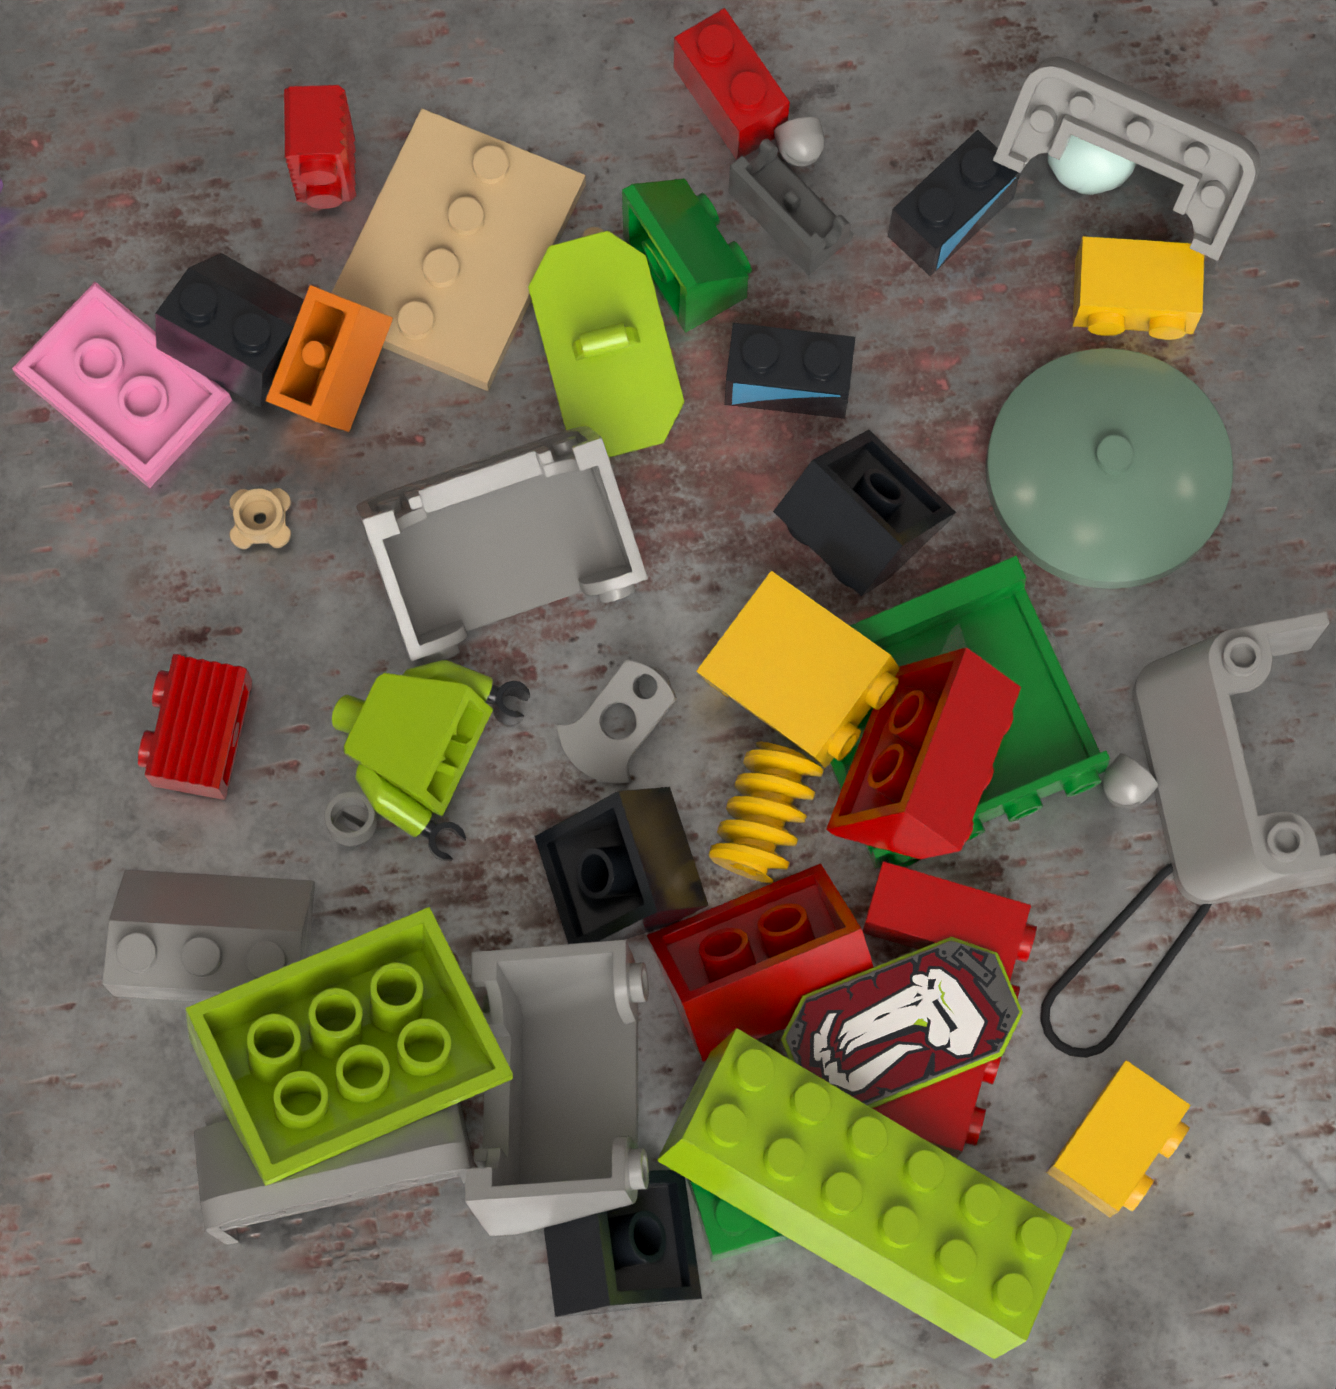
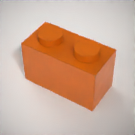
(329, 359)

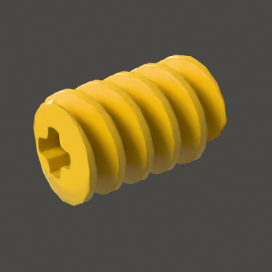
(764, 811)

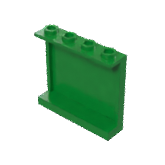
(1049, 738)

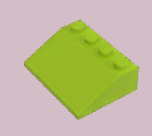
(345, 1046)

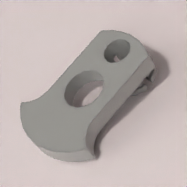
(590, 745)

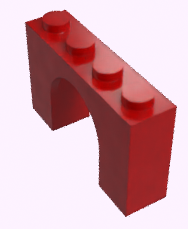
(916, 913)

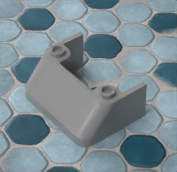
(1197, 757)
(405, 1158)

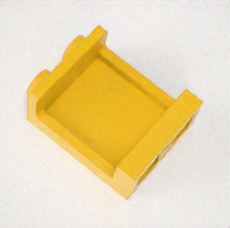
(800, 670)

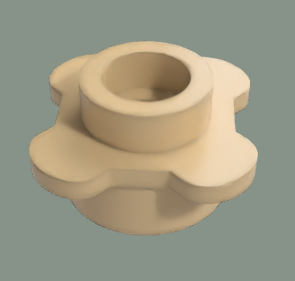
(247, 505)

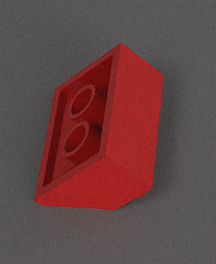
(927, 757)
(758, 957)

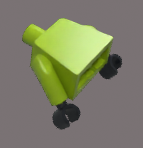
(418, 738)

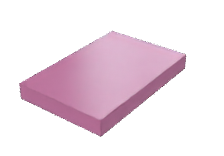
(118, 388)

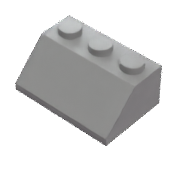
(202, 932)

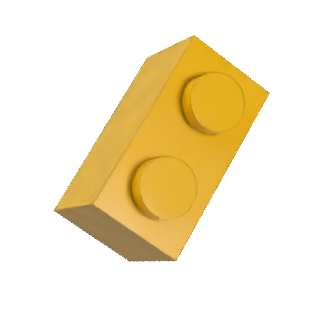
(1138, 287)
(1120, 1140)

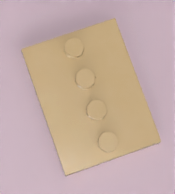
(458, 245)

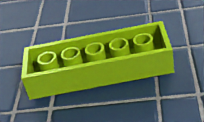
(866, 1195)

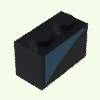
(952, 203)
(789, 370)

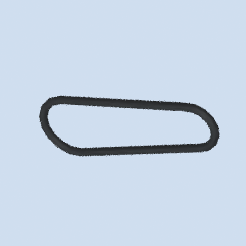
(1094, 948)

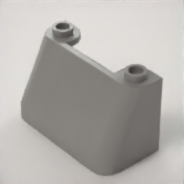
(1078, 101)
(501, 539)
(567, 1122)

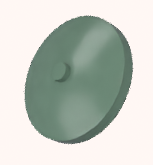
(1109, 468)

